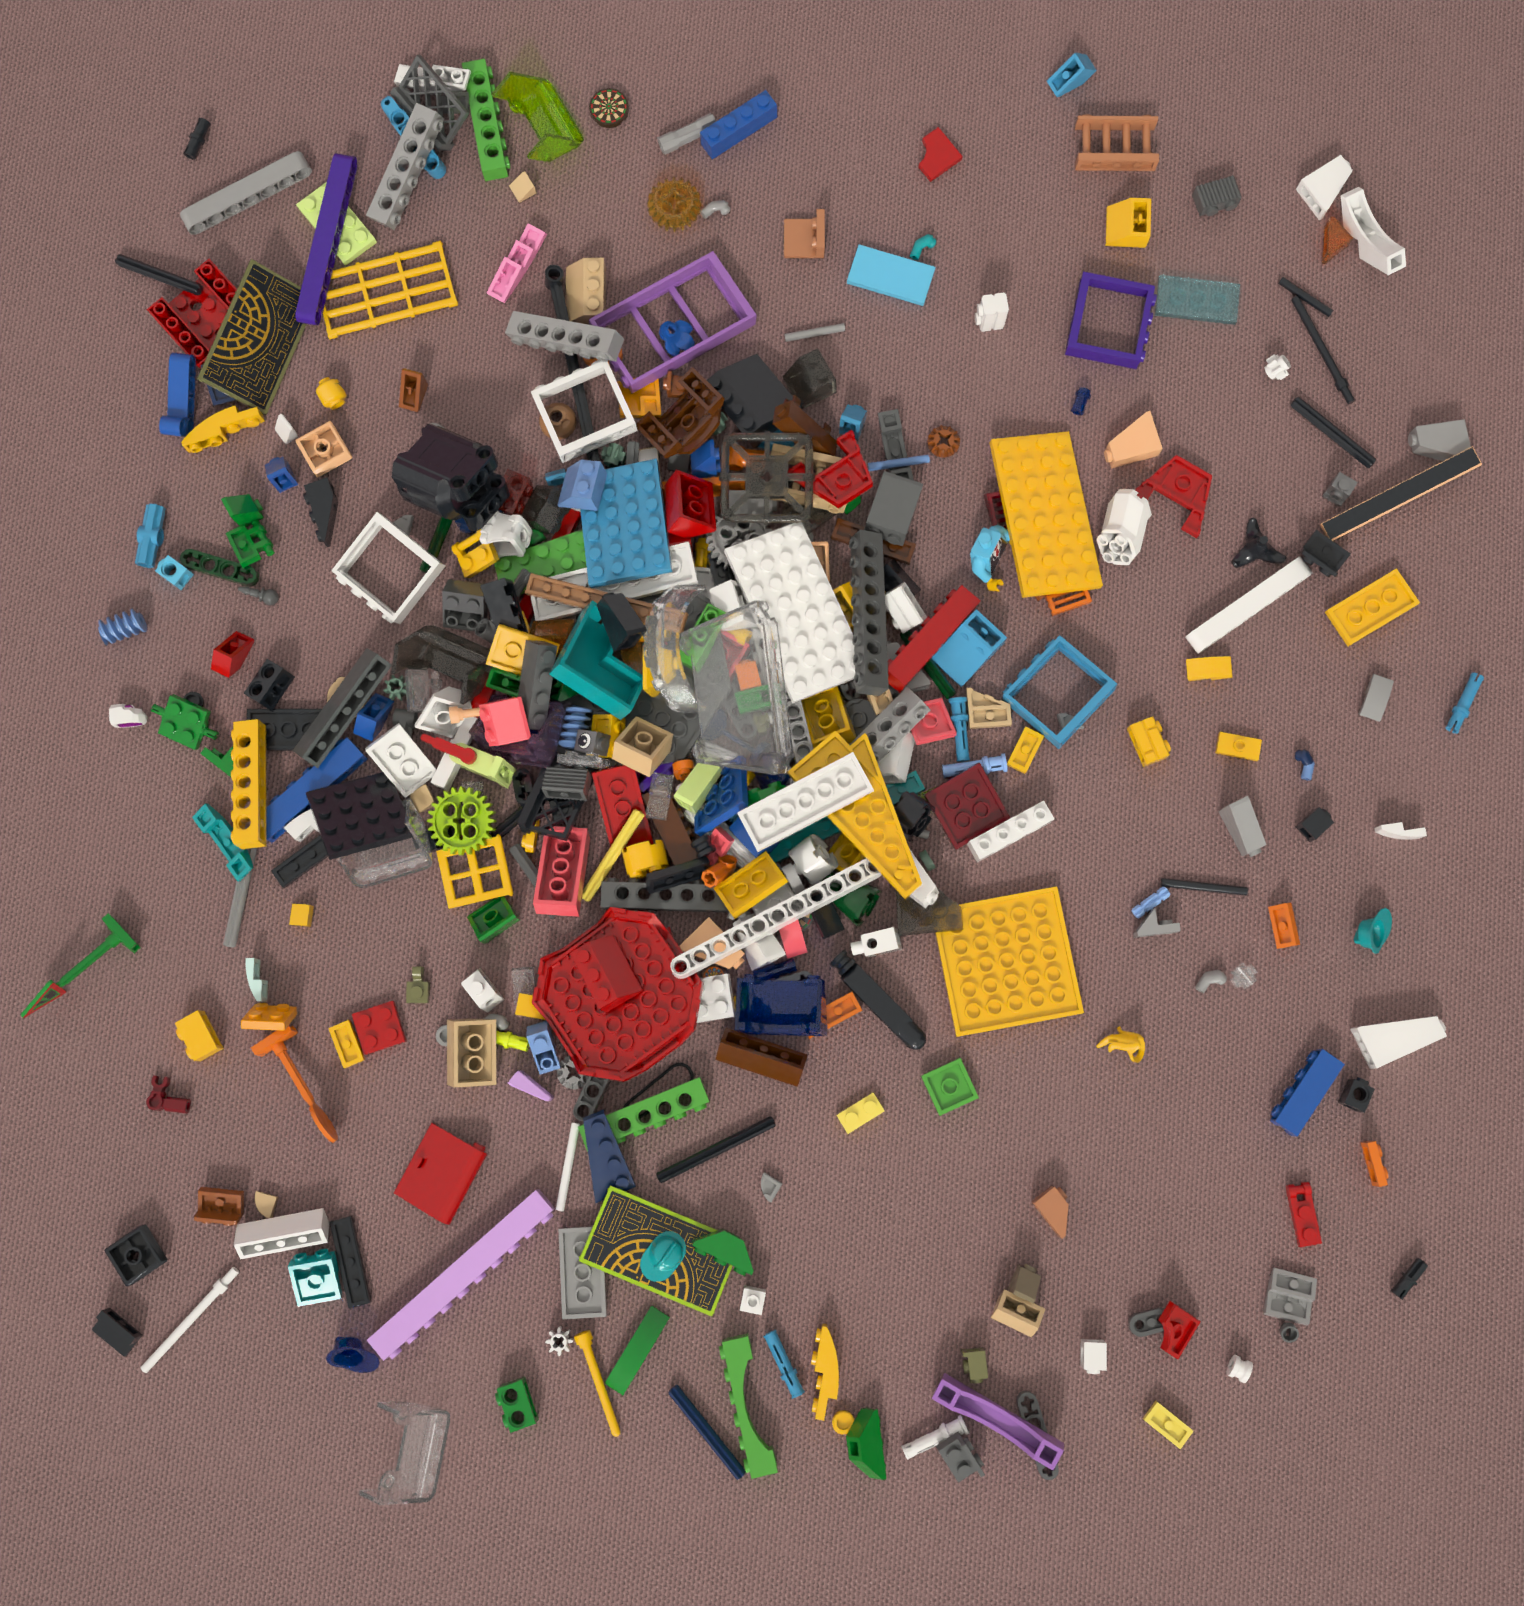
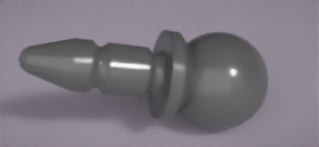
(268, 596)

